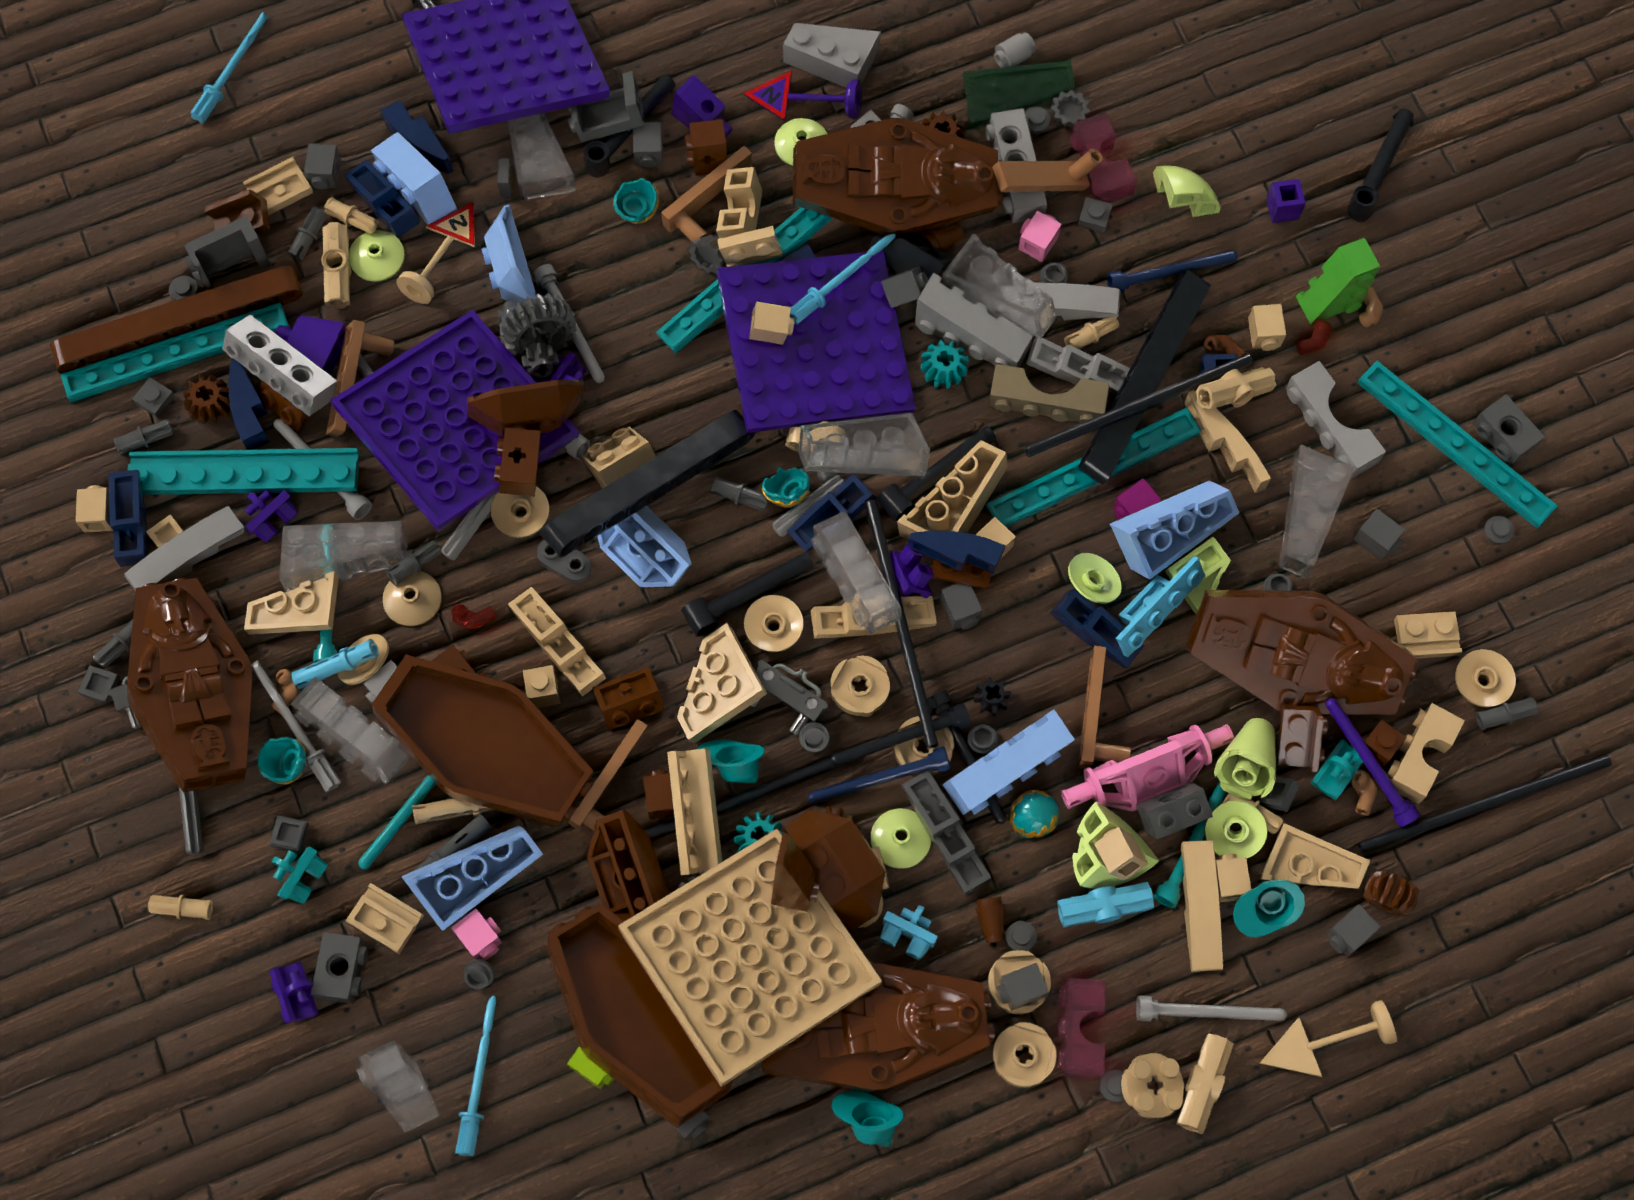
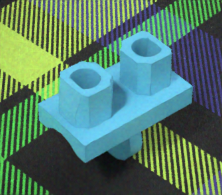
(896, 926)

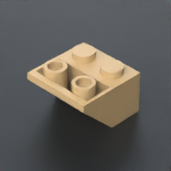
(617, 456)

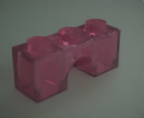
(1110, 178)
(1079, 1056)

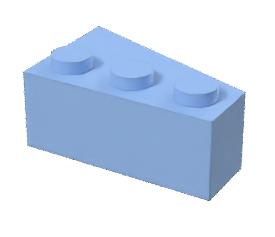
(414, 178)

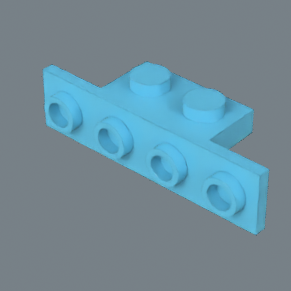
(1155, 604)

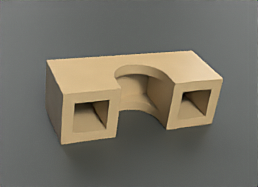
(743, 199)
(1435, 730)

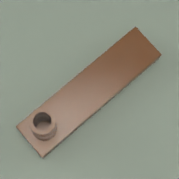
(1046, 175)
(679, 212)
(354, 340)
(1089, 749)
(585, 812)

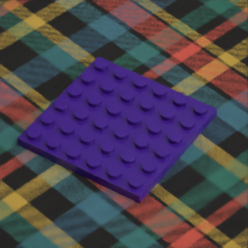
(503, 59)
(838, 360)
(419, 422)

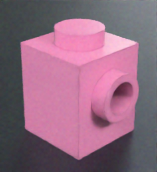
(1039, 235)
(478, 935)

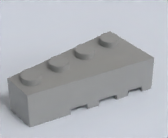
(970, 325)

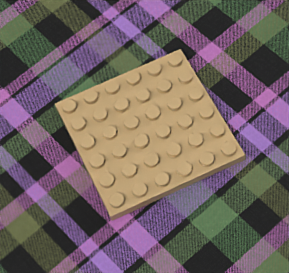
(743, 969)

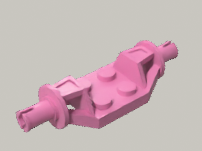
(1150, 771)

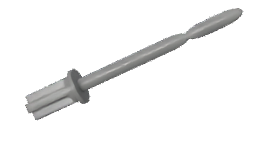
(315, 759)

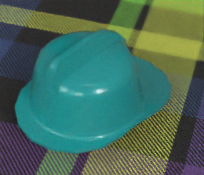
(735, 759)
(1268, 907)
(870, 1117)

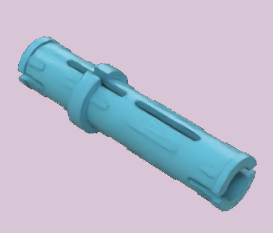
(344, 660)

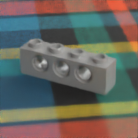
(1013, 127)
(279, 365)

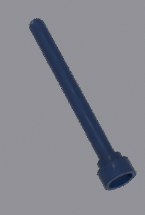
(1122, 280)
(936, 761)

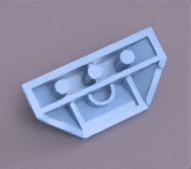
(507, 258)
(646, 550)

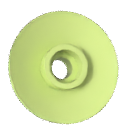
(788, 136)
(381, 264)
(1094, 578)
(1243, 842)
(896, 852)

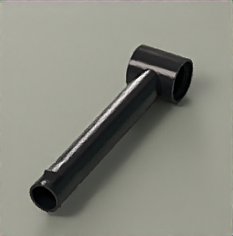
(612, 142)
(1369, 189)
(898, 500)
(702, 615)

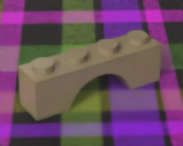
(1014, 392)

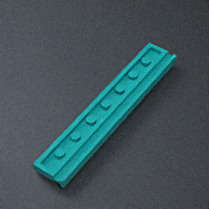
(247, 471)

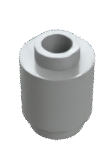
(1014, 50)

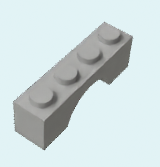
(1311, 393)

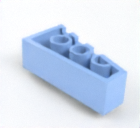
(1173, 527)
(1008, 762)
(469, 876)

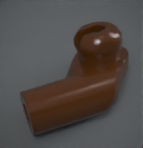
(1222, 345)

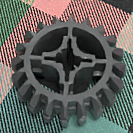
(537, 320)

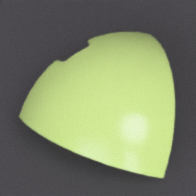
(1186, 188)
(1088, 863)

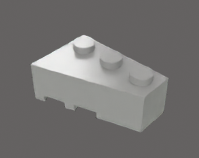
(831, 51)

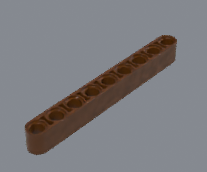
(176, 318)

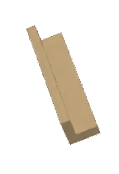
(694, 810)

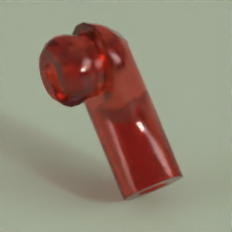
(1318, 339)
(470, 619)

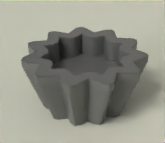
(1069, 108)
(707, 254)

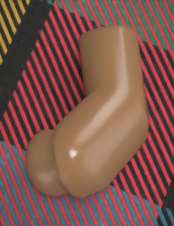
(1373, 311)
(288, 690)
(1366, 791)

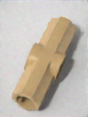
(334, 252)
(1235, 388)
(1205, 1083)

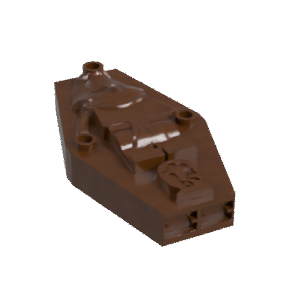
(895, 177)
(1301, 651)
(189, 684)
(483, 741)
(625, 1020)
(891, 1034)

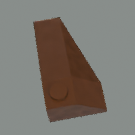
(793, 877)

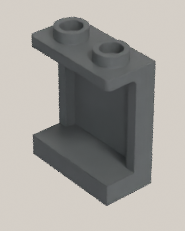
(609, 115)
(224, 249)

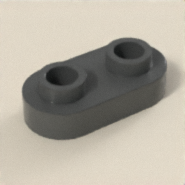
(562, 565)

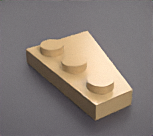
(297, 610)
(1312, 861)

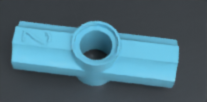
(1105, 904)

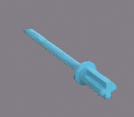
(212, 93)
(815, 297)
(471, 1120)

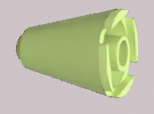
(1249, 761)

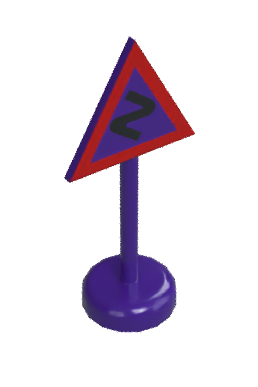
(775, 96)

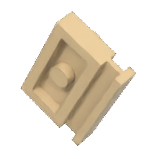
(280, 185)
(750, 247)
(1429, 634)
(384, 918)

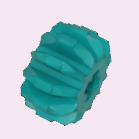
(954, 362)
(754, 828)

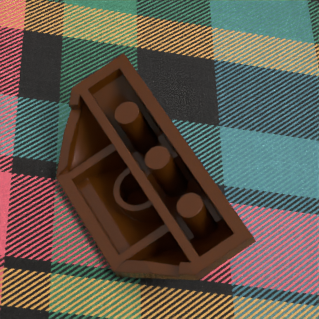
(529, 406)
(842, 864)
(625, 866)

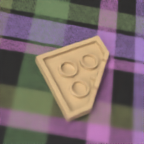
(719, 685)

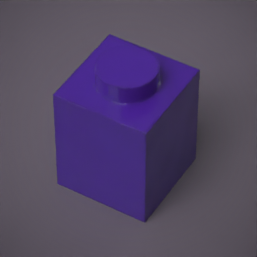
(1285, 200)

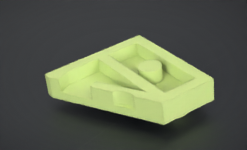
(1214, 564)

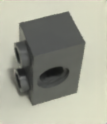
(1507, 415)
(1174, 810)
(334, 950)

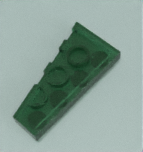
(1014, 87)

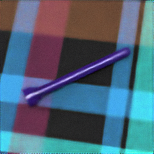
(1403, 811)

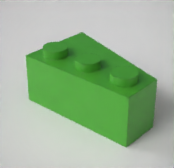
(1343, 282)

